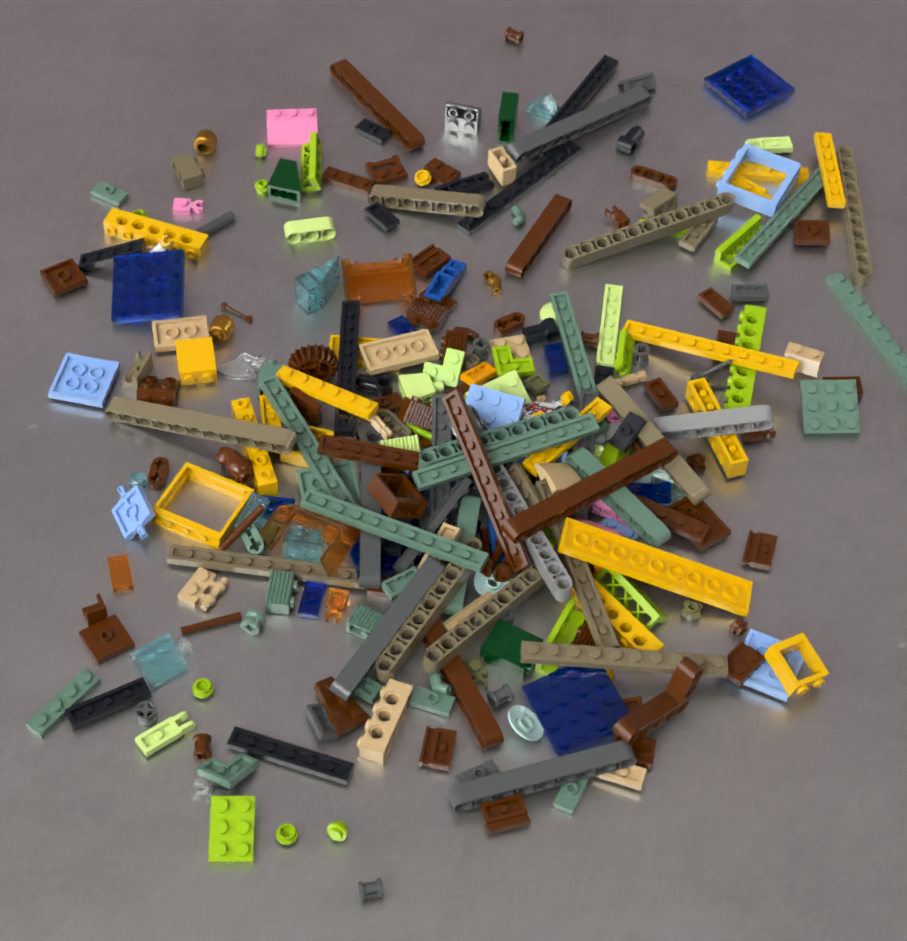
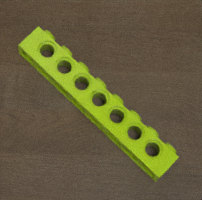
(750, 337)

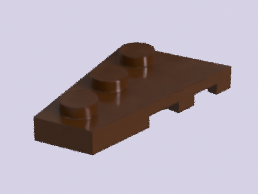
(343, 714)

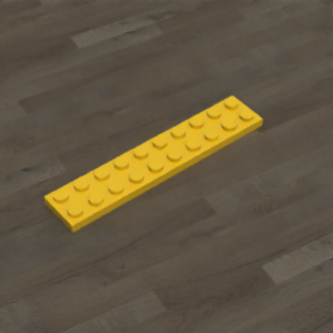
(655, 566)

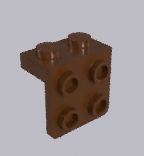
(158, 390)

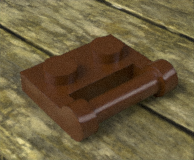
(387, 175)

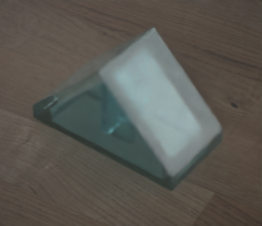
(543, 107)

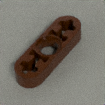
(644, 171)

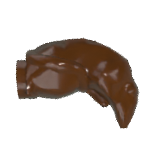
(236, 464)

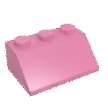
(290, 126)

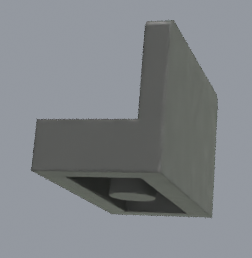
(646, 80)

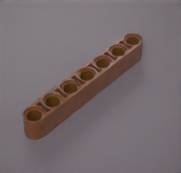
(538, 236)

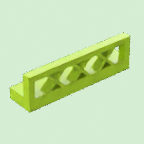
(315, 164)
(736, 242)
(637, 594)
(563, 632)

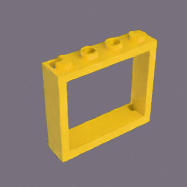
(192, 529)

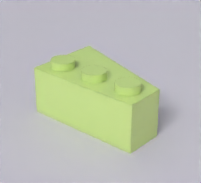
(510, 384)

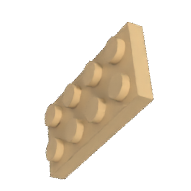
(398, 351)

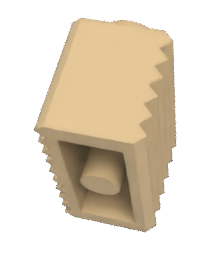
(502, 165)
(809, 358)

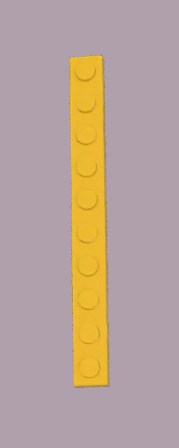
(712, 349)

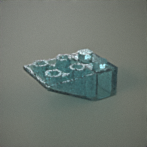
(317, 285)

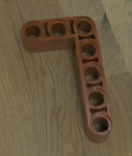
(662, 707)

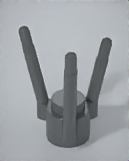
(704, 374)

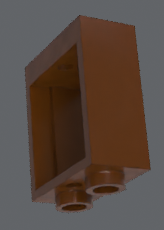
(408, 504)

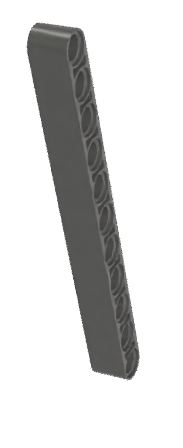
(578, 124)

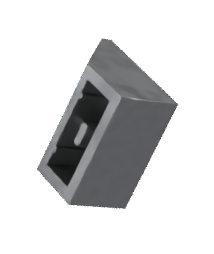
(462, 117)

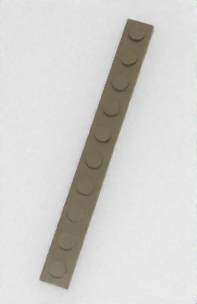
(259, 565)
(584, 586)
(618, 658)

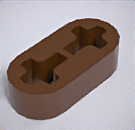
(509, 324)
(162, 474)

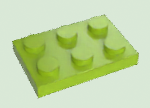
(232, 829)

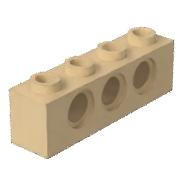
(378, 748)

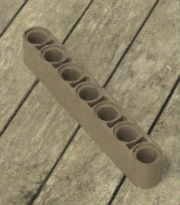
(428, 200)

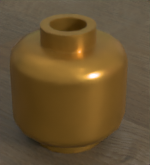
(205, 141)
(221, 328)

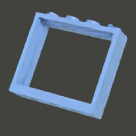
(768, 159)

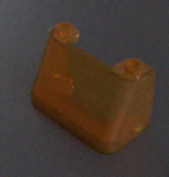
(379, 280)

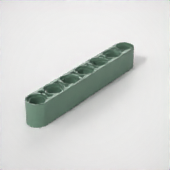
(622, 502)
(467, 523)

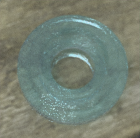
(137, 478)

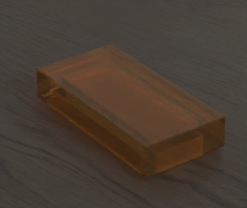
(120, 573)

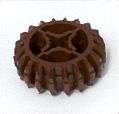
(315, 361)

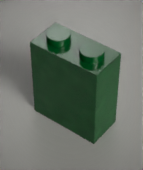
(507, 117)
(503, 649)

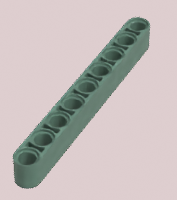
(497, 435)

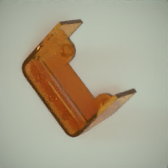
(334, 533)

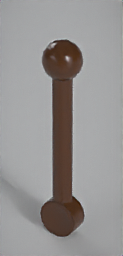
(249, 319)

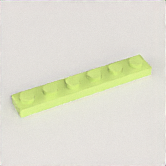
(609, 325)

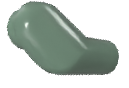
(519, 216)
(437, 685)

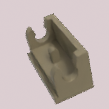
(659, 203)
(138, 371)

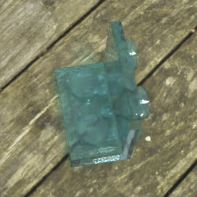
(302, 544)
(159, 660)

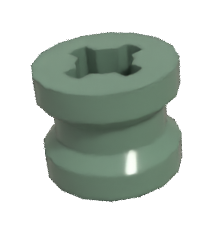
(252, 622)

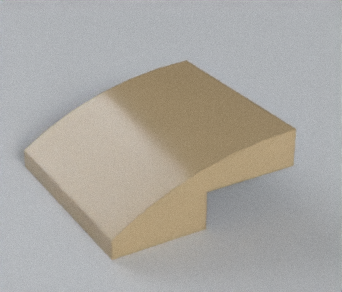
(558, 475)

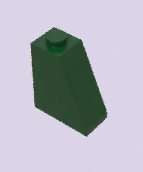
(285, 182)

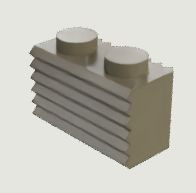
(188, 171)

